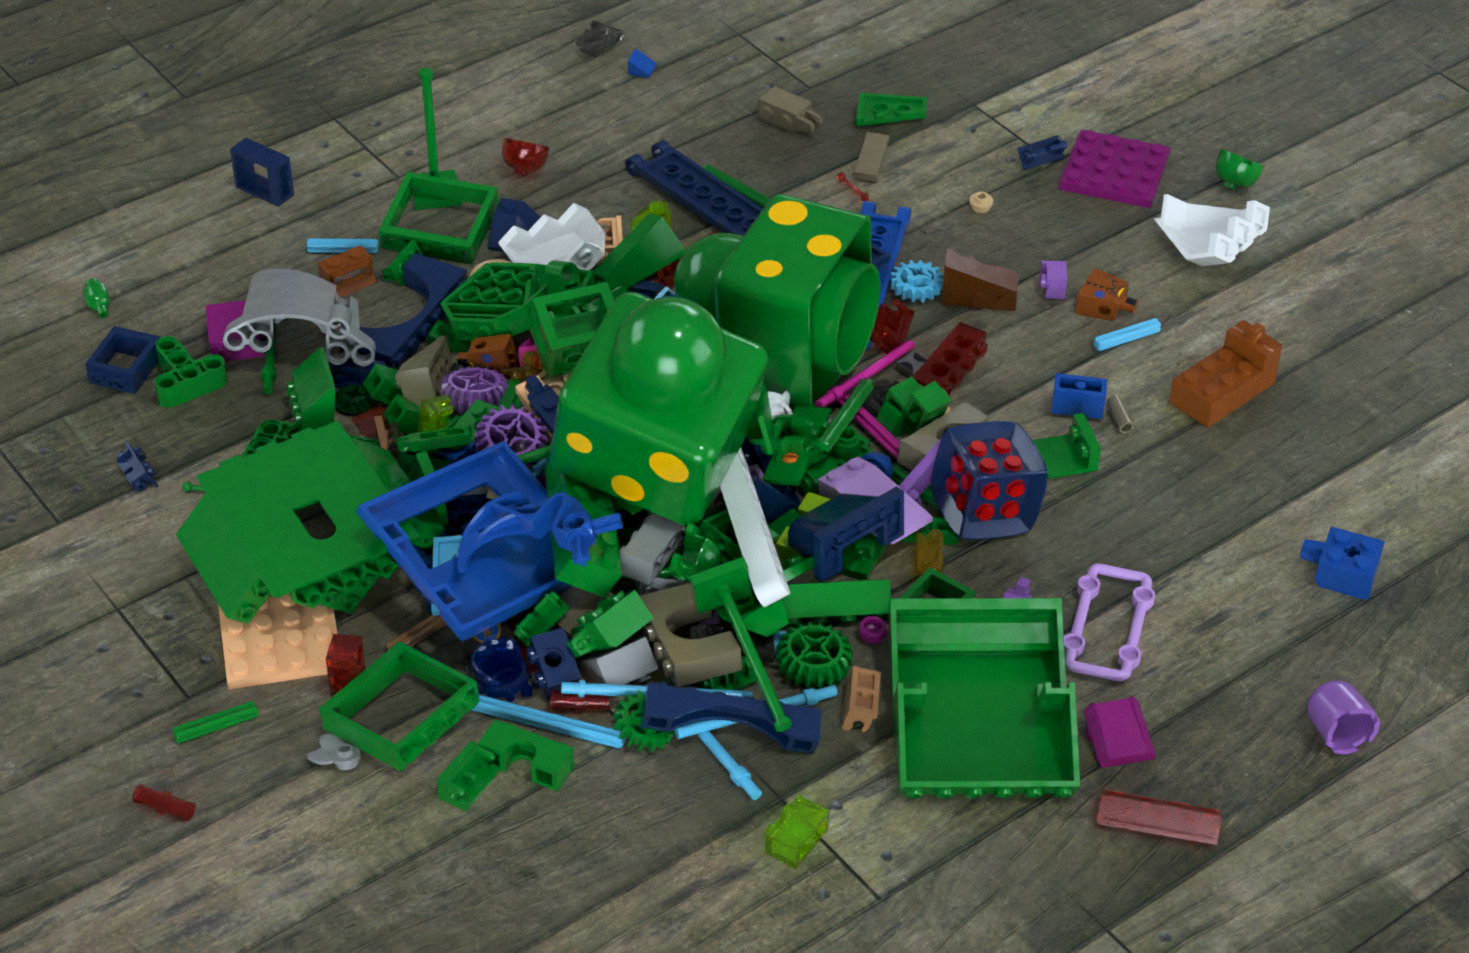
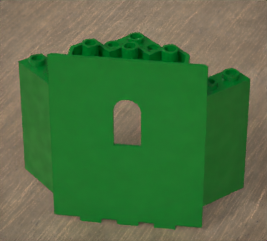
(255, 545)

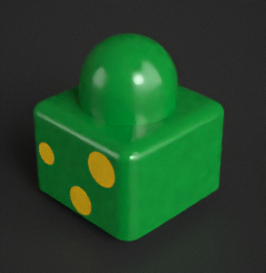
(795, 287)
(658, 406)

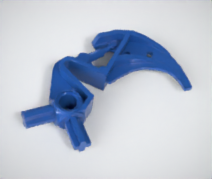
(561, 513)

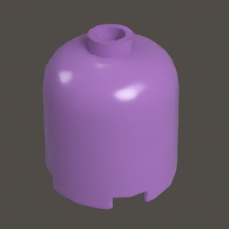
(1342, 716)

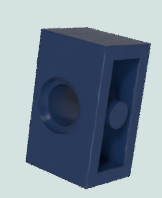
(552, 647)

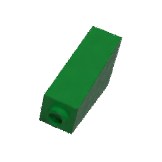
(640, 254)

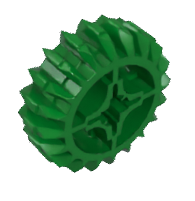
(814, 662)

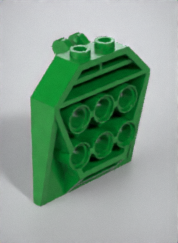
(495, 300)

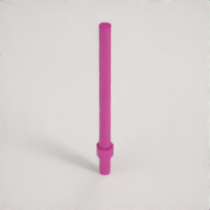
(837, 393)

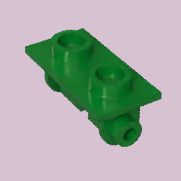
(395, 269)
(543, 618)

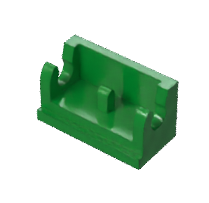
(467, 776)

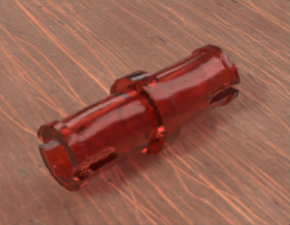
(572, 701)
(164, 802)

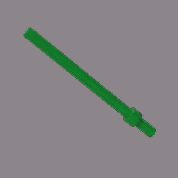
(268, 371)

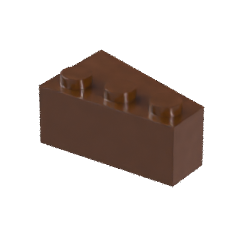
(977, 284)

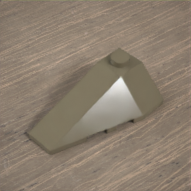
(424, 371)

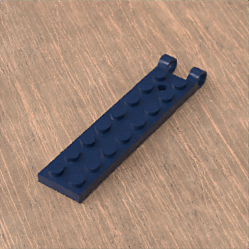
(695, 188)

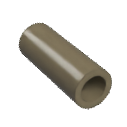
(1120, 414)

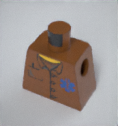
(1104, 297)
(492, 352)

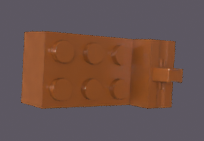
(1229, 375)

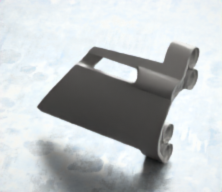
(300, 295)

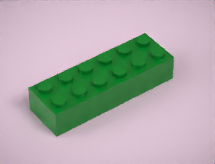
(604, 565)

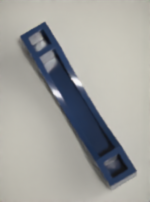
(672, 707)

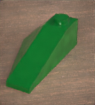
(757, 618)

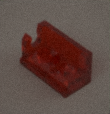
(891, 326)

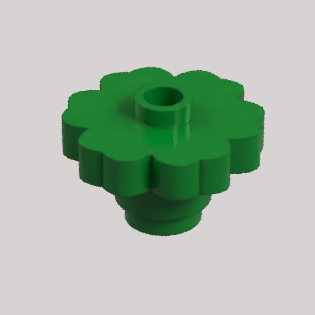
(849, 446)

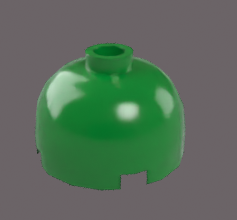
(1237, 170)

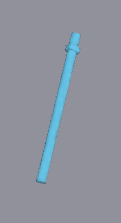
(622, 690)

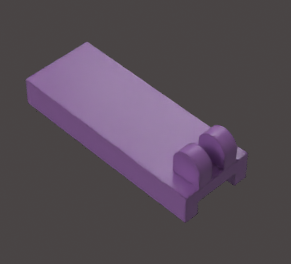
(921, 476)

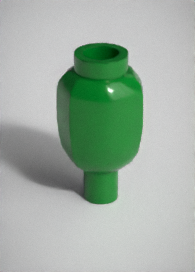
(96, 297)

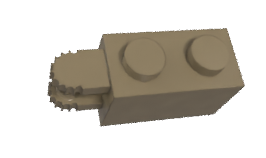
(788, 111)

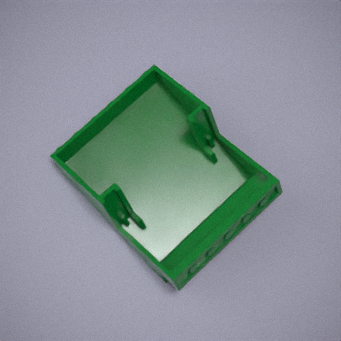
(981, 698)

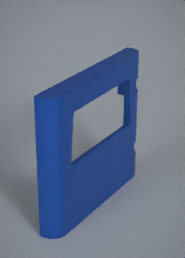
(501, 574)

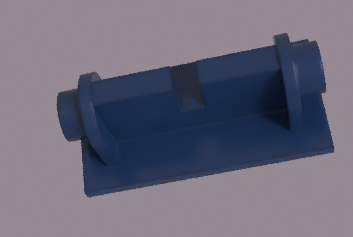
(1042, 152)
(136, 470)

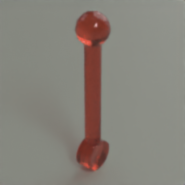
(842, 178)

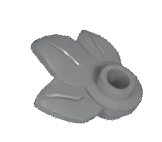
(335, 751)

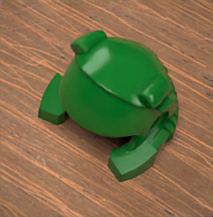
(698, 555)

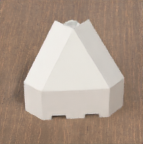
(1211, 233)
(571, 238)

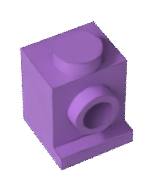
(1053, 278)

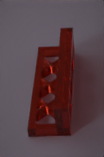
(1159, 817)

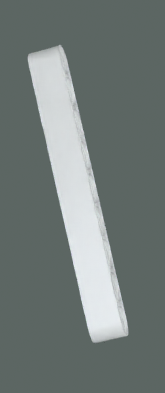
(753, 533)

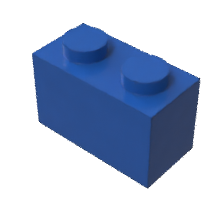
(1079, 395)

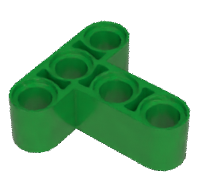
(563, 277)
(183, 376)

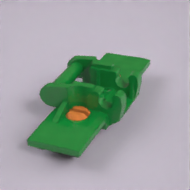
(798, 446)

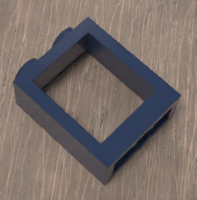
(278, 185)
(125, 342)

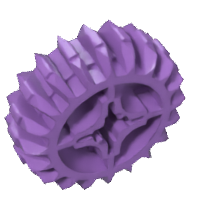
(471, 384)
(504, 423)

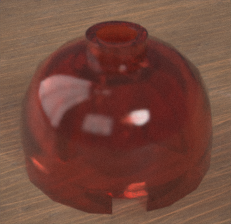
(524, 156)

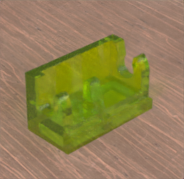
(434, 413)

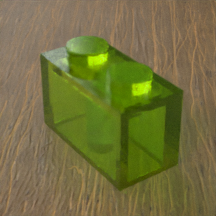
(796, 831)

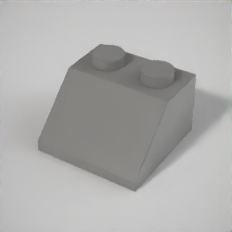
(620, 664)

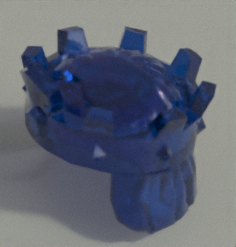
(501, 669)

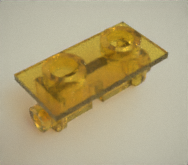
(929, 551)

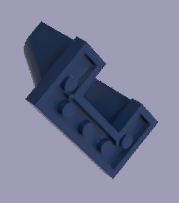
(843, 521)

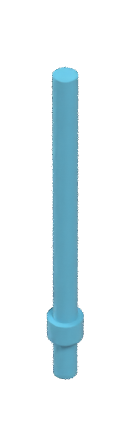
(806, 697)
(738, 774)

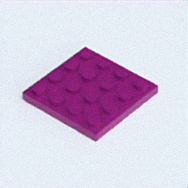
(1115, 168)

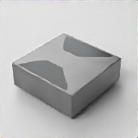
(910, 363)

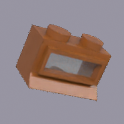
(348, 270)

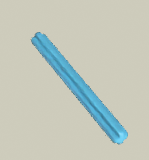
(549, 721)

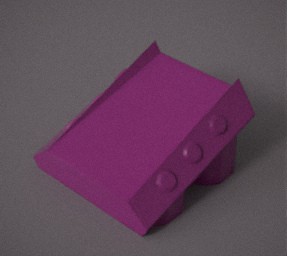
(1118, 732)

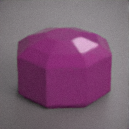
(872, 629)

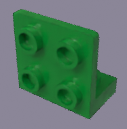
(1071, 452)

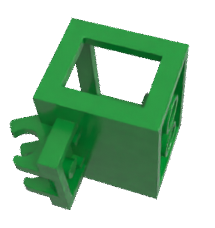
(564, 339)

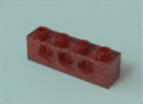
(953, 358)

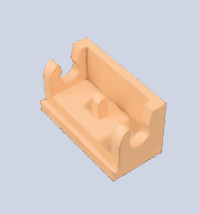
(613, 234)

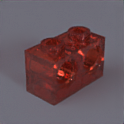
(344, 661)

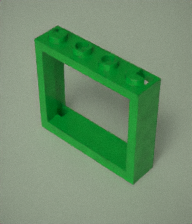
(434, 244)
(377, 677)

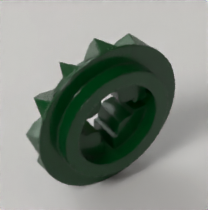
(360, 404)

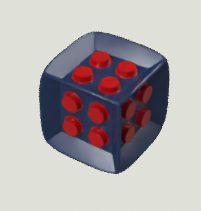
(988, 480)

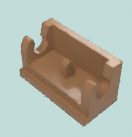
(861, 698)

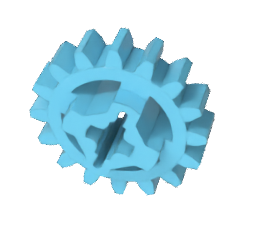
(916, 281)

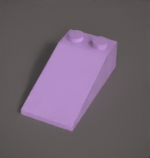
(864, 478)

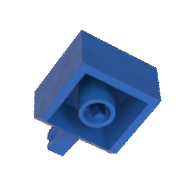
(1345, 561)

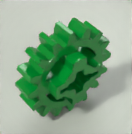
(631, 725)

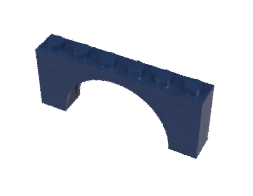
(434, 282)

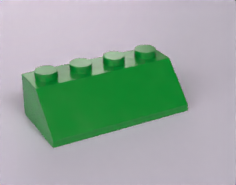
(312, 392)
(837, 599)

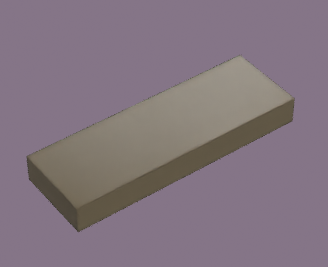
(871, 157)

